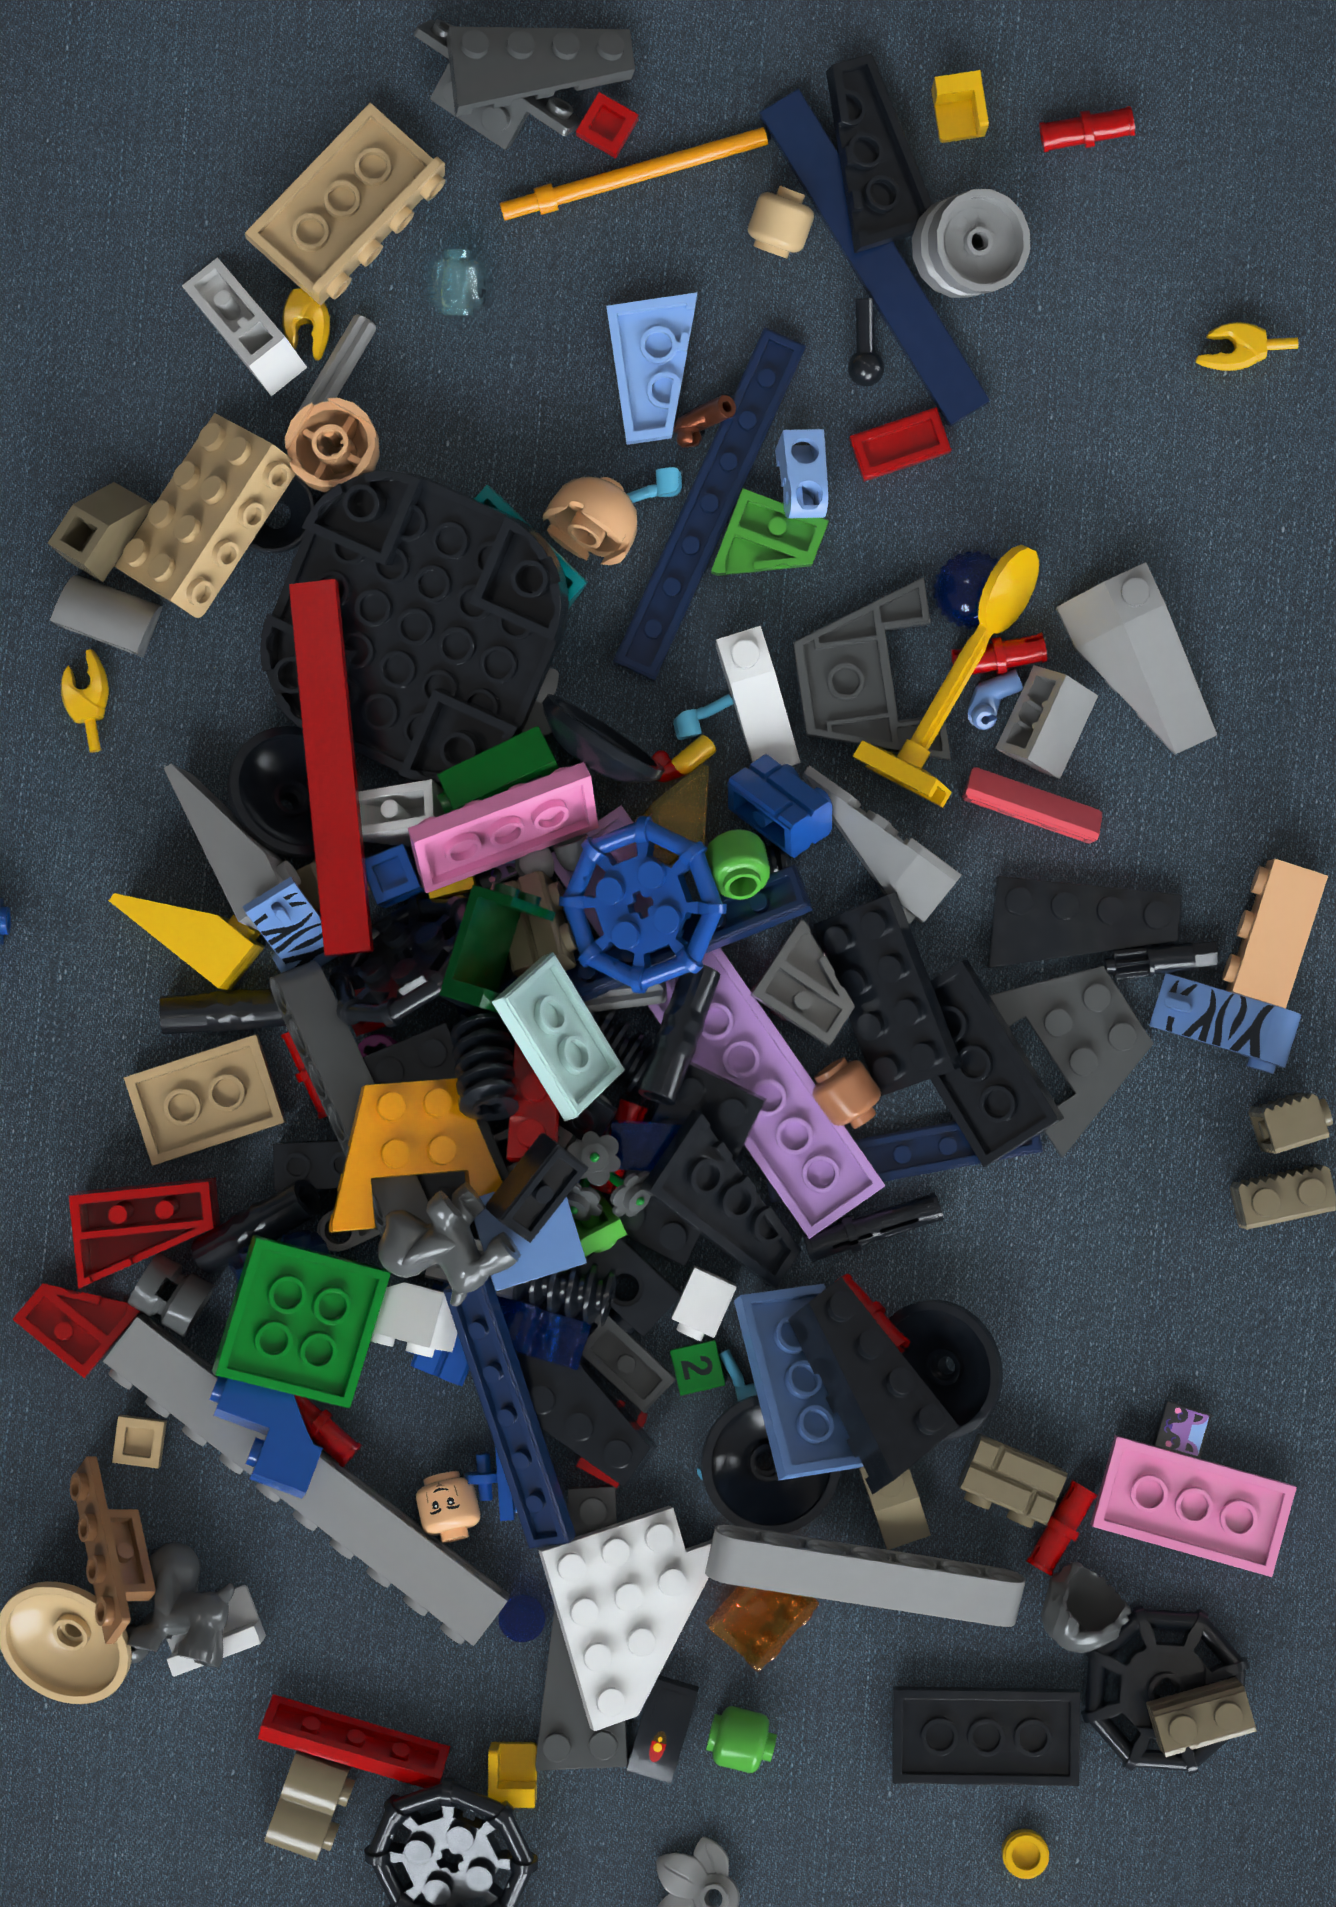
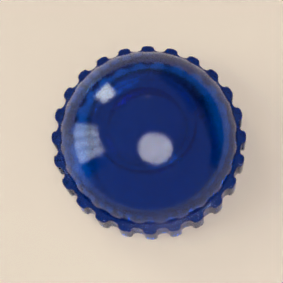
(961, 587)

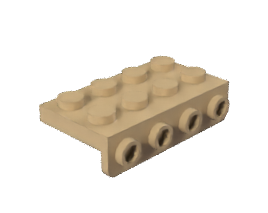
(347, 205)
(207, 515)

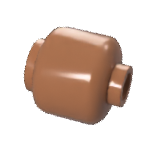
(846, 1093)

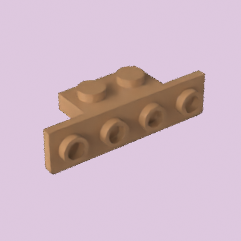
(115, 1551)

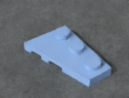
(649, 360)

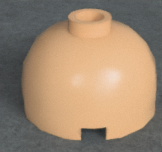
(331, 443)
(594, 518)

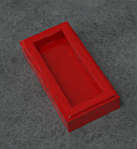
(900, 444)

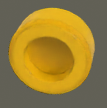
(1025, 1853)

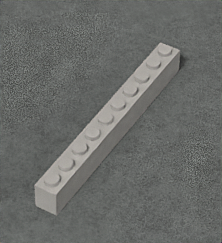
(335, 1501)

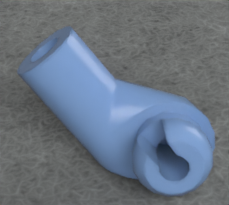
(987, 698)

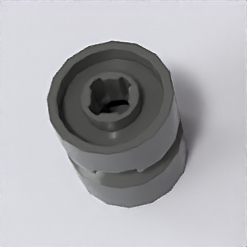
(184, 1304)

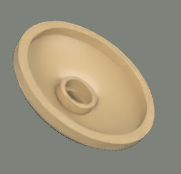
(59, 1647)

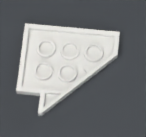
(623, 1607)

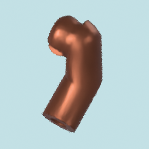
(702, 417)

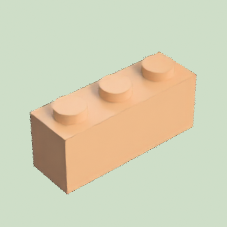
(1274, 932)

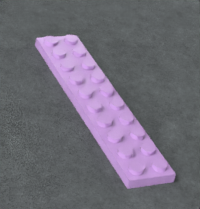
(792, 1141)

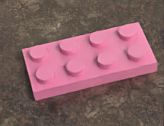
(504, 827)
(1193, 1506)

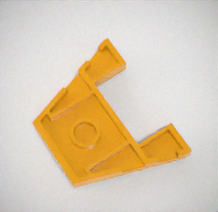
(408, 1133)

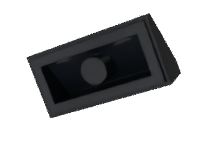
(536, 1187)

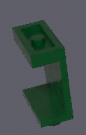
(485, 942)

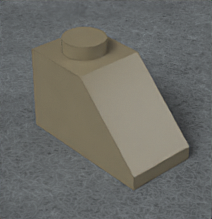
(898, 1511)

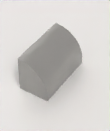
(106, 615)
(1047, 721)

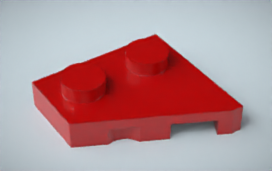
(75, 1324)

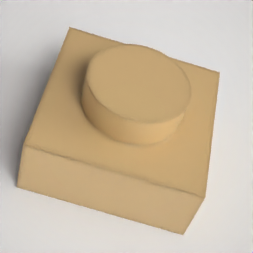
(139, 1441)

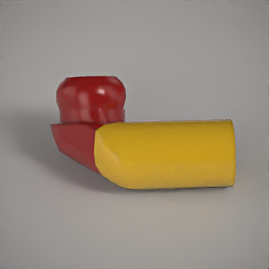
(686, 760)

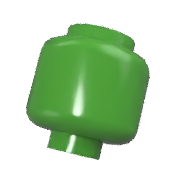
(738, 863)
(741, 1739)

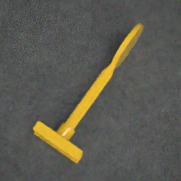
(1000, 605)

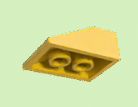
(207, 942)

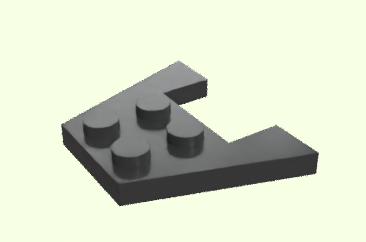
(849, 677)
(1087, 1036)

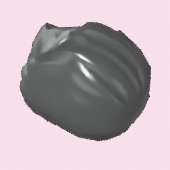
(1082, 1609)

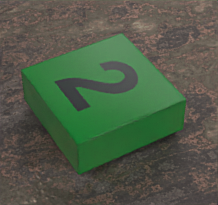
(697, 1367)

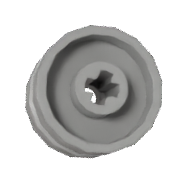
(971, 243)

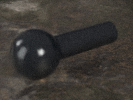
(865, 365)

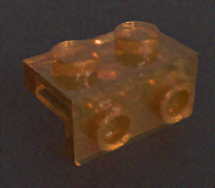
(760, 1622)

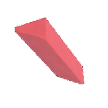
(1033, 805)

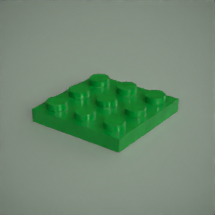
(301, 1321)

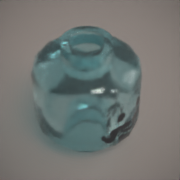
(456, 283)

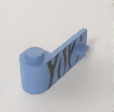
(289, 926)
(1226, 1021)

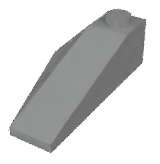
(1136, 649)
(238, 861)
(892, 863)

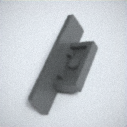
(501, 123)

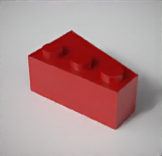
(134, 1222)

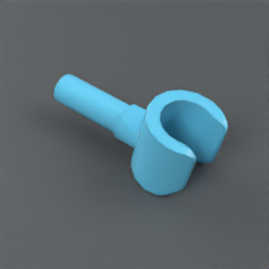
(667, 485)
(687, 722)
(742, 1390)

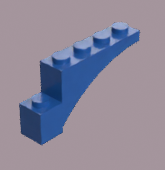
(287, 1453)

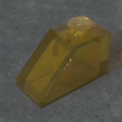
(682, 811)

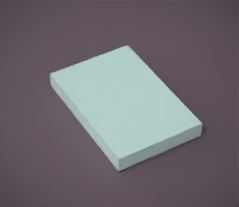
(558, 1036)

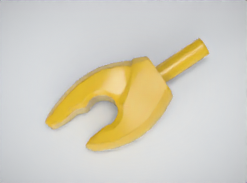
(302, 310)
(1249, 346)
(89, 703)

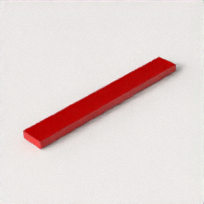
(331, 767)

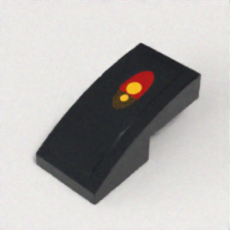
(662, 1729)

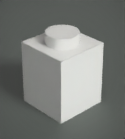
(702, 1303)

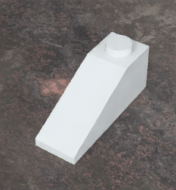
(245, 326)
(757, 696)

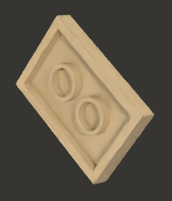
(204, 1099)

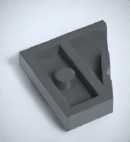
(804, 987)

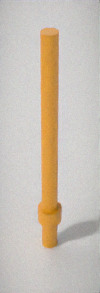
(547, 198)

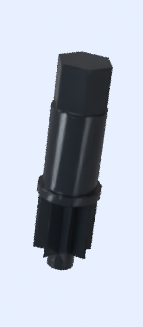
(1161, 959)

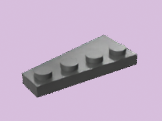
(520, 62)

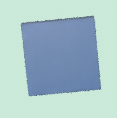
(551, 1251)

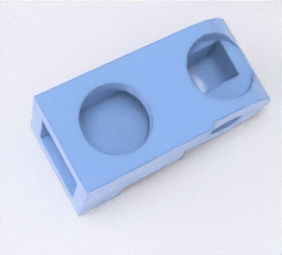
(803, 473)

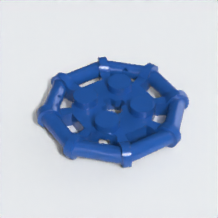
(616, 901)

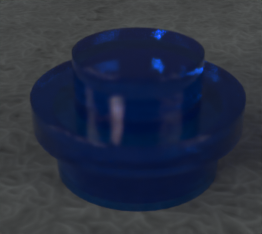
(522, 1618)

